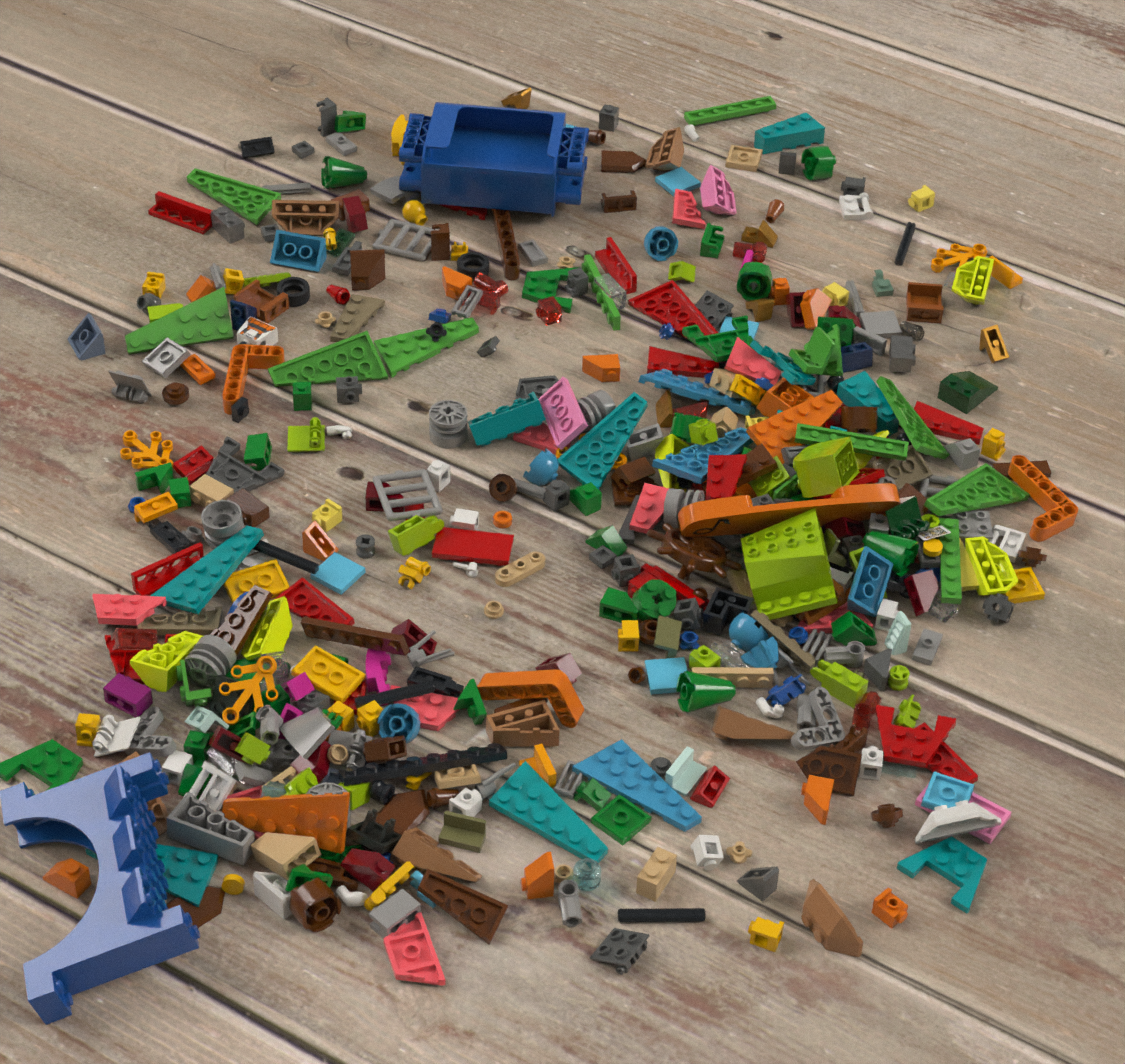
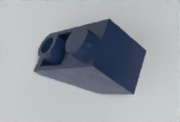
(240, 313)

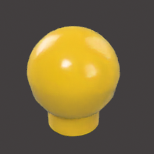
(414, 212)

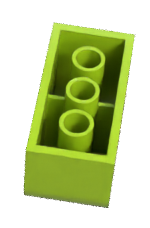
(825, 467)

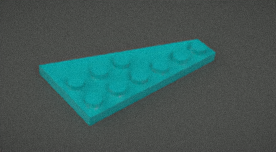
(598, 450)
(201, 581)
(539, 808)
(185, 871)

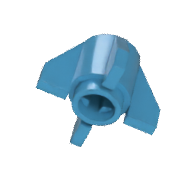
(762, 655)

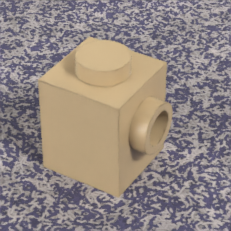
(725, 421)

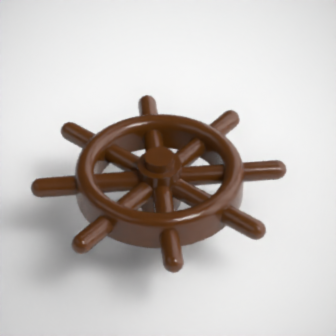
(693, 552)

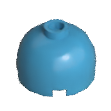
(660, 243)
(542, 469)
(745, 633)
(399, 721)

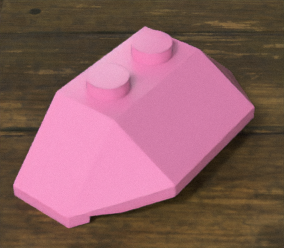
(717, 193)

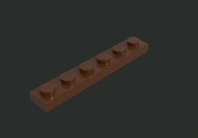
(354, 636)

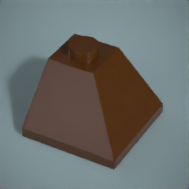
(367, 268)

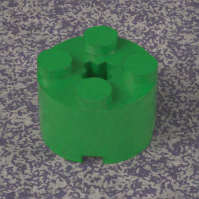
(818, 163)
(754, 281)
(681, 423)
(657, 592)

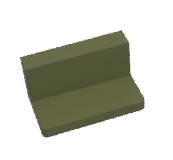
(833, 552)
(668, 635)
(463, 832)

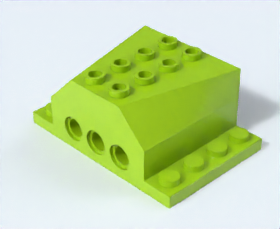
(789, 567)

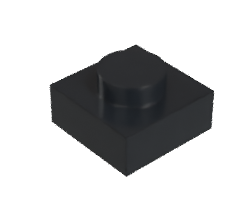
(240, 410)

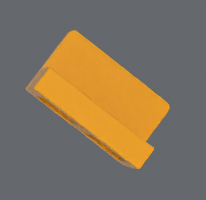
(1005, 274)
(155, 507)
(542, 765)

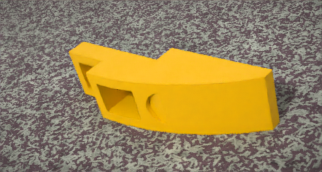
(397, 135)

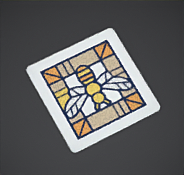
(933, 533)

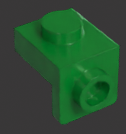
(593, 794)

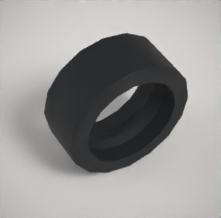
(473, 258)
(295, 283)

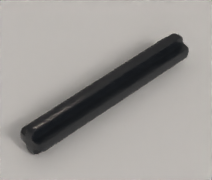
(905, 243)
(287, 557)
(396, 694)
(662, 915)

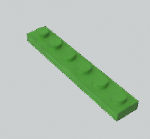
(730, 110)
(607, 304)
(861, 443)
(950, 563)

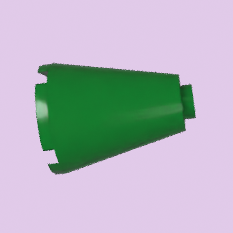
(341, 173)
(893, 548)
(702, 691)

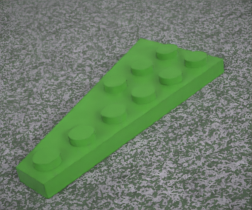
(243, 198)
(193, 324)
(417, 346)
(341, 359)
(914, 427)
(975, 491)

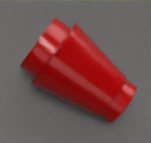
(339, 294)

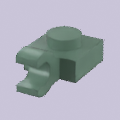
(880, 286)

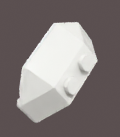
(956, 820)

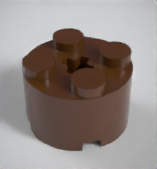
(858, 418)
(314, 905)

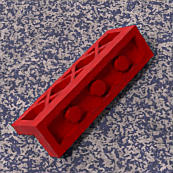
(184, 211)
(617, 266)
(153, 581)
(682, 590)

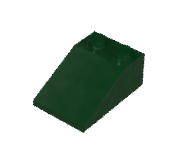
(965, 390)

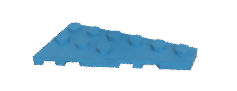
(696, 390)
(693, 460)
(631, 777)

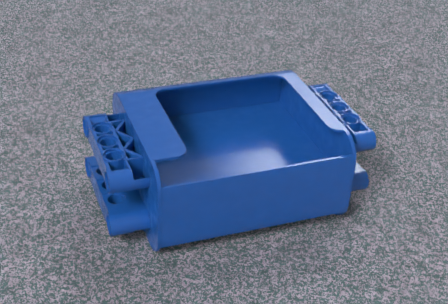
(494, 158)

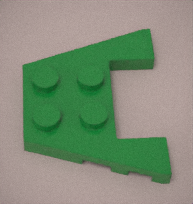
(545, 284)
(719, 345)
(47, 762)

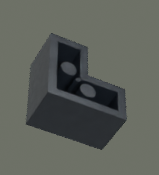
(724, 608)

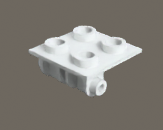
(114, 735)

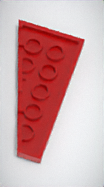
(670, 304)

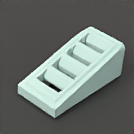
(898, 635)

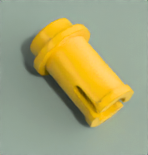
(330, 234)
(422, 567)

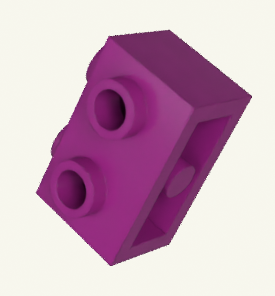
(128, 695)

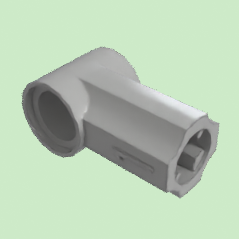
(850, 654)
(806, 715)
(270, 723)
(570, 903)

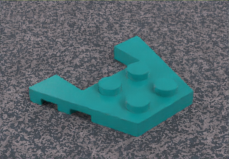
(792, 371)
(952, 861)

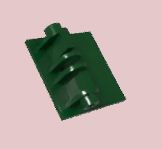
(906, 519)

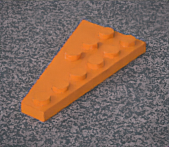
(780, 429)
(300, 815)

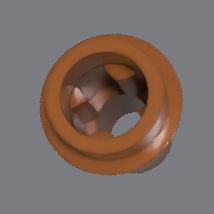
(775, 209)

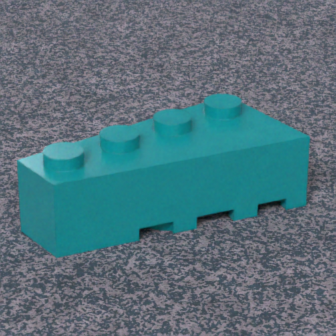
(789, 133)
(863, 392)
(507, 420)

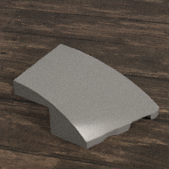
(389, 191)
(307, 731)

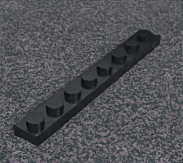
(418, 765)

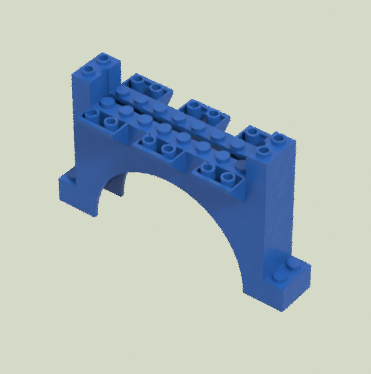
(128, 915)

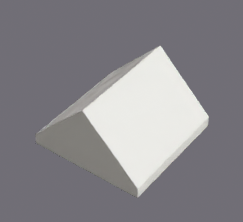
(271, 890)

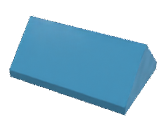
(298, 251)
(869, 583)

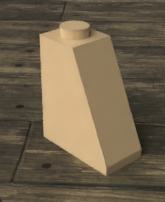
(284, 852)

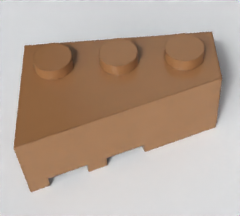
(523, 726)

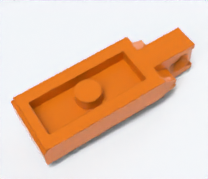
(198, 369)

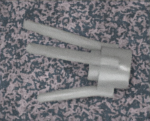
(418, 657)
(786, 660)
(487, 786)

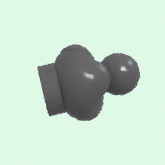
(147, 300)

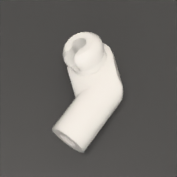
(339, 429)
(766, 710)

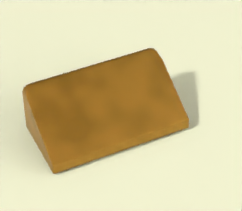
(664, 410)

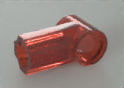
(758, 248)
(484, 282)
(865, 710)

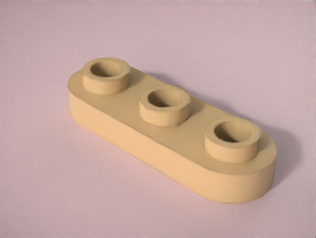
(520, 569)

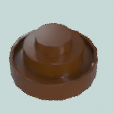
(175, 393)
(502, 487)
(1032, 556)
(647, 631)
(887, 815)

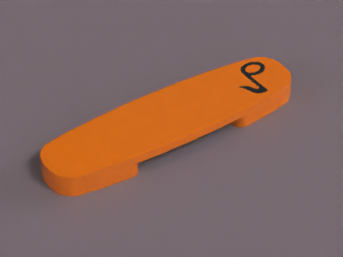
(739, 515)

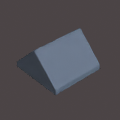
(87, 339)

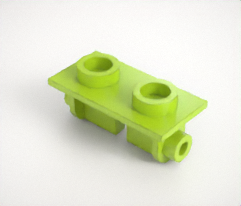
(908, 713)

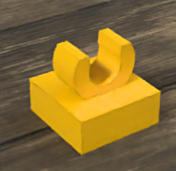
(458, 250)
(409, 574)

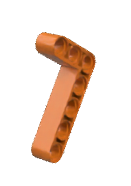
(244, 358)
(1059, 508)
(535, 684)

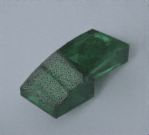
(343, 240)

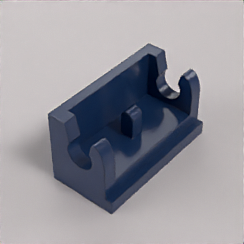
(856, 356)

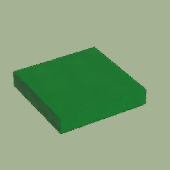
(621, 819)

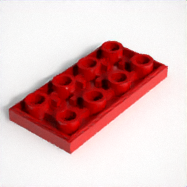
(473, 546)

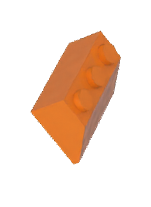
(782, 397)

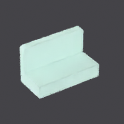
(203, 718)
(685, 773)

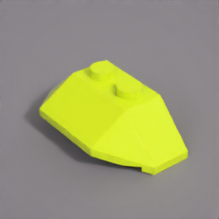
(973, 280)
(991, 566)
(270, 630)

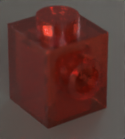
(549, 311)

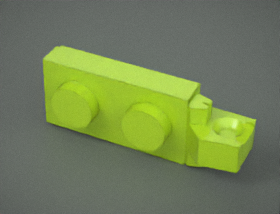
(265, 280)
(301, 783)

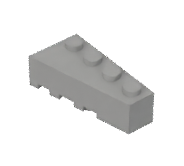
(209, 830)

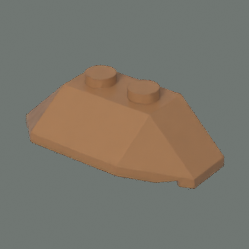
(667, 151)
(305, 216)
(829, 922)

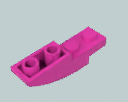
(376, 670)

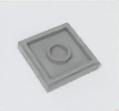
(881, 323)
(166, 357)

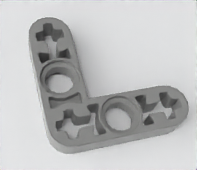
(824, 730)
(143, 737)

